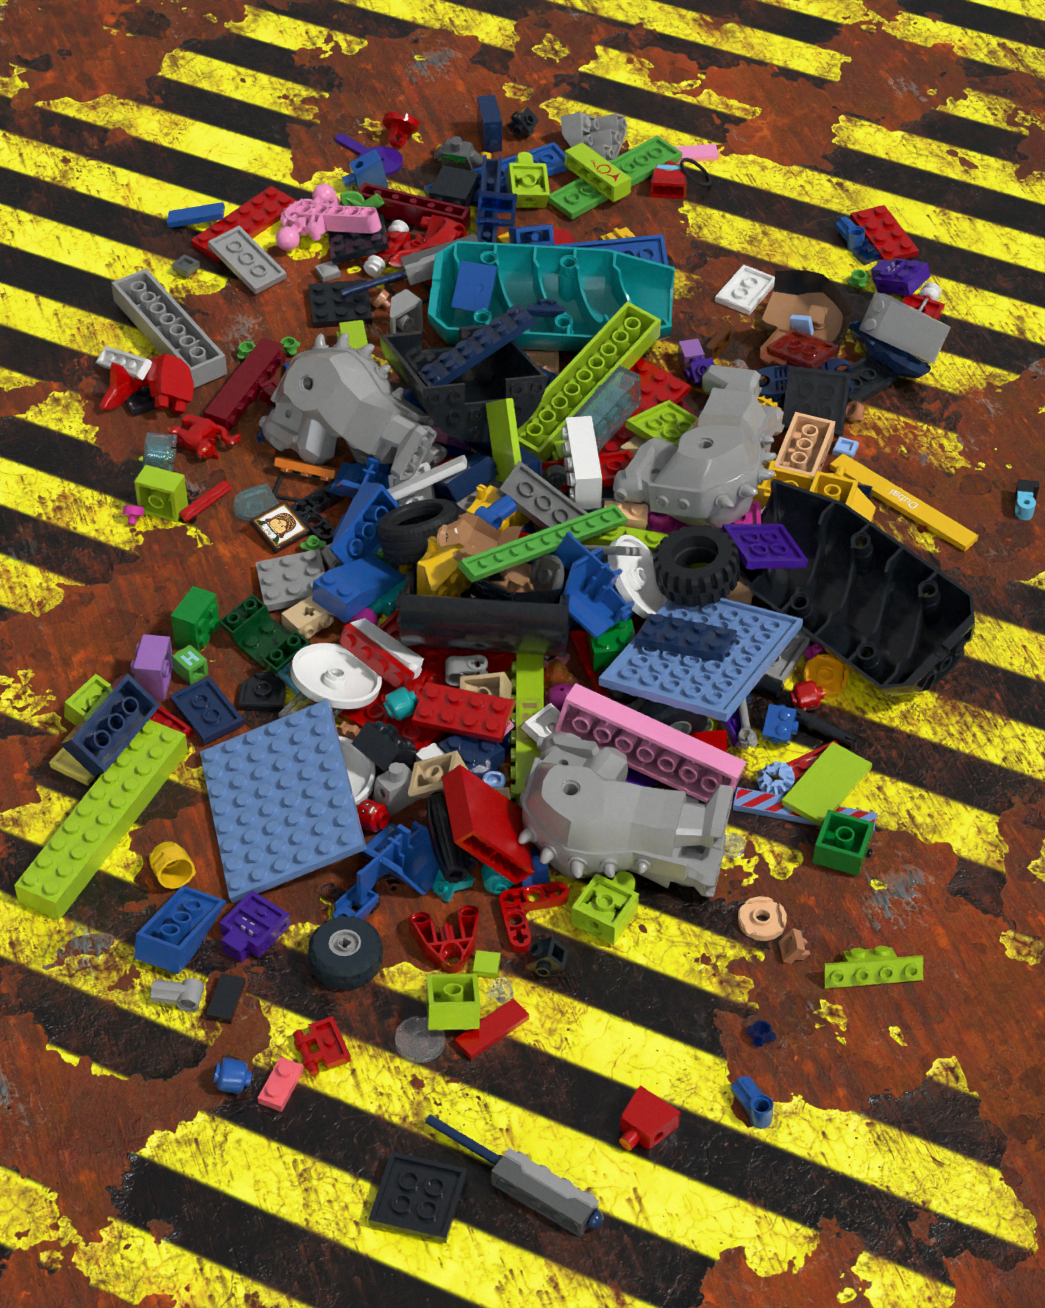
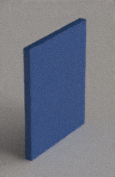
(474, 286)

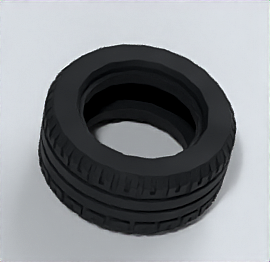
(407, 529)

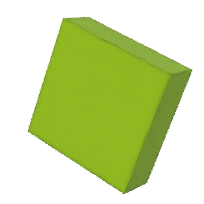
(486, 964)

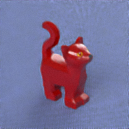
(201, 436)

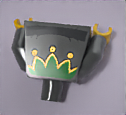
(459, 154)

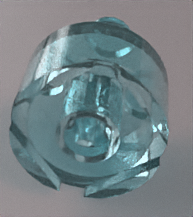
(160, 450)

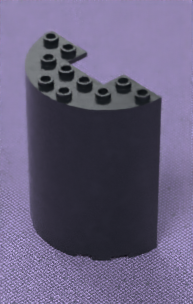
(461, 404)
(482, 623)

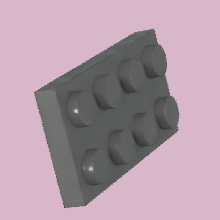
(538, 498)

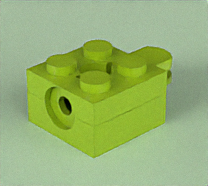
(528, 181)
(84, 698)
(606, 906)

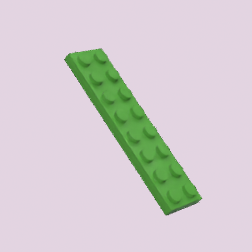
(637, 163)

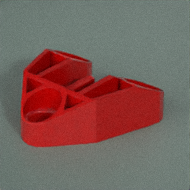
(449, 946)

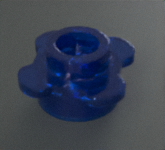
(761, 1027)

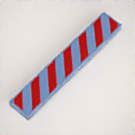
(770, 805)

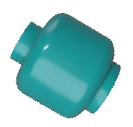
(400, 703)
(493, 881)

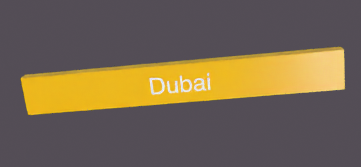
(907, 504)

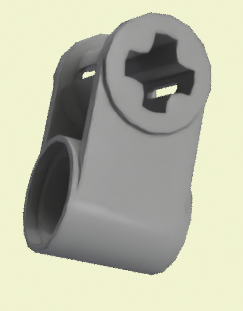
(464, 666)

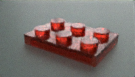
(802, 349)

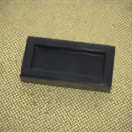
(225, 998)

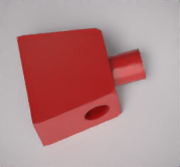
(647, 1120)

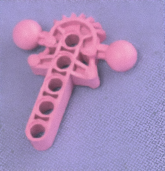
(323, 215)

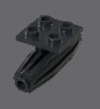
(452, 859)

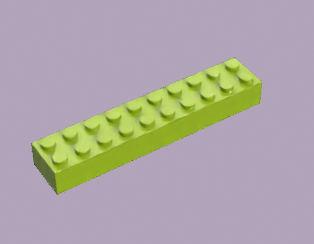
(616, 344)
(101, 820)

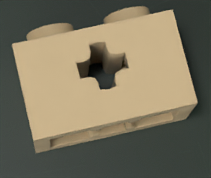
(306, 618)

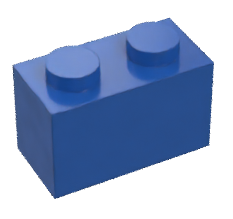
(532, 235)

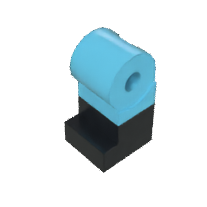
(1025, 498)

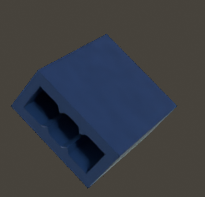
(489, 123)
(478, 471)

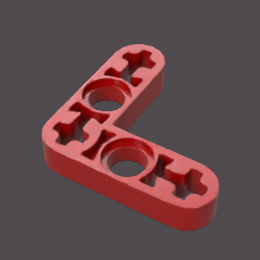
(518, 909)

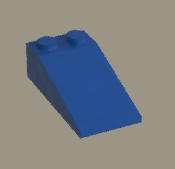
(358, 531)
(354, 586)
(177, 929)

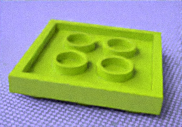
(662, 421)

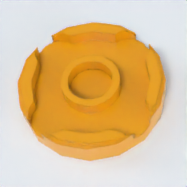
(827, 673)

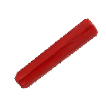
(205, 501)

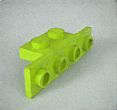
(872, 967)

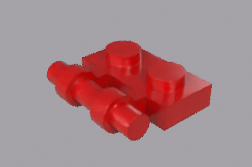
(329, 1043)

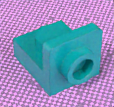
(446, 890)

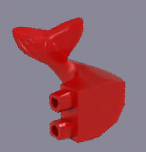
(439, 231)
(168, 382)

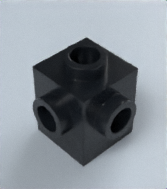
(522, 123)
(547, 957)

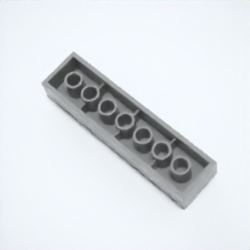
(168, 325)

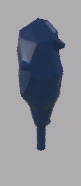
(891, 357)

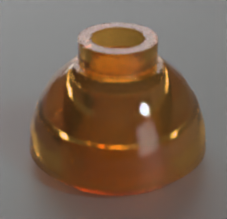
(557, 674)

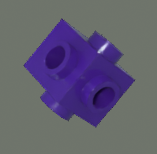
(695, 369)

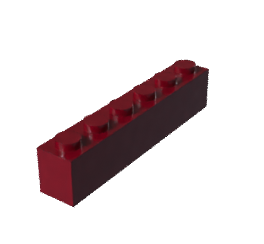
(412, 208)
(245, 383)

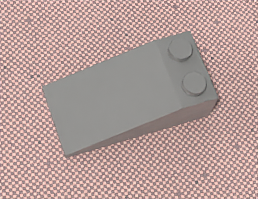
(904, 327)

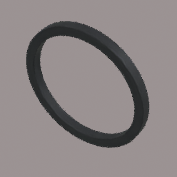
(700, 167)

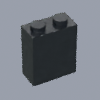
(455, 186)

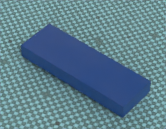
(195, 215)

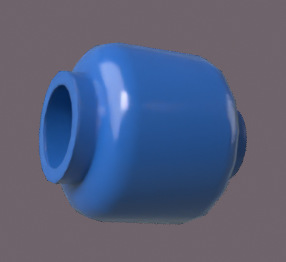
(231, 1075)

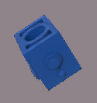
(780, 724)

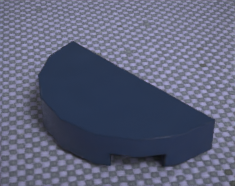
(545, 308)

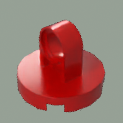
(399, 125)

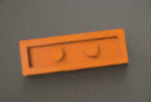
(306, 469)

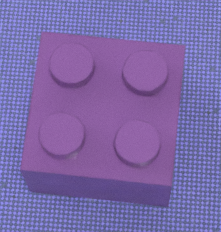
(153, 665)

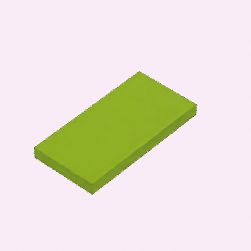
(503, 436)
(826, 783)

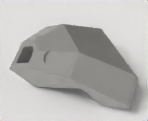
(600, 134)

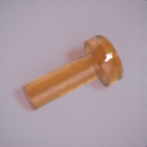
(504, 767)

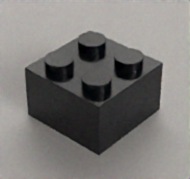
(384, 745)

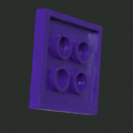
(765, 546)

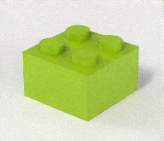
(161, 492)
(452, 1001)

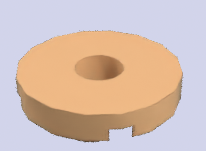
(758, 929)

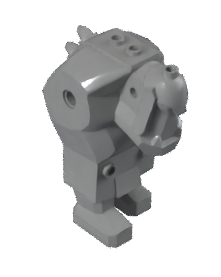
(348, 396)
(717, 460)
(598, 823)

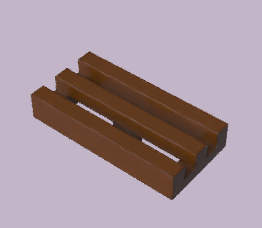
(718, 343)

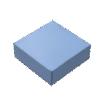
(802, 323)
(845, 446)

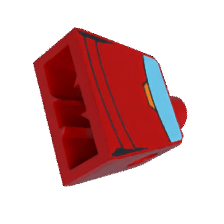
(668, 182)

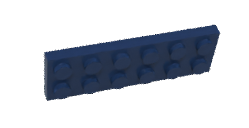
(477, 347)

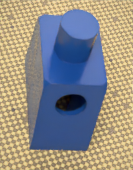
(366, 170)

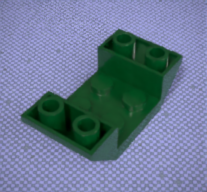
(261, 635)

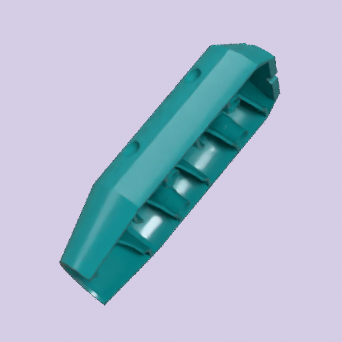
(584, 281)

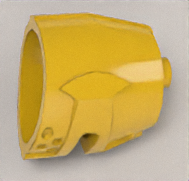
(171, 865)

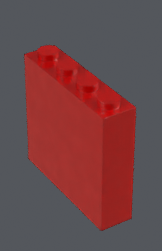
(486, 824)

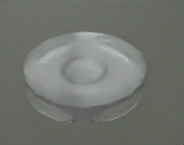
(417, 1042)

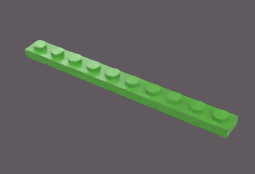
(540, 543)

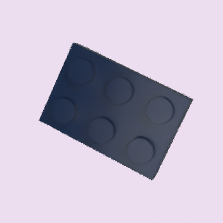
(206, 710)

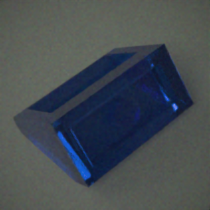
(496, 202)

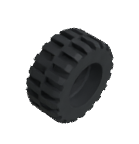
(701, 584)

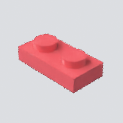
(280, 1084)

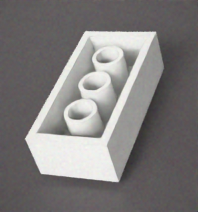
(582, 462)

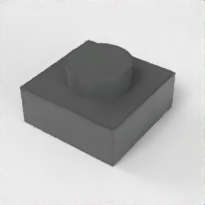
(185, 265)

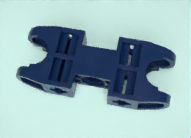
(772, 384)

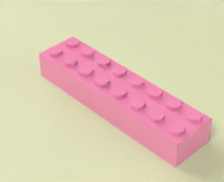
(649, 744)

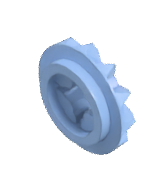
(778, 786)

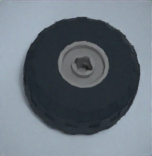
(345, 953)

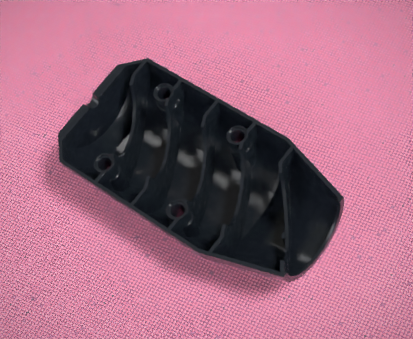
(864, 595)

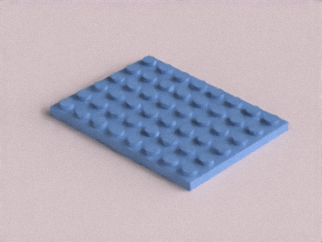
(700, 683)
(281, 801)

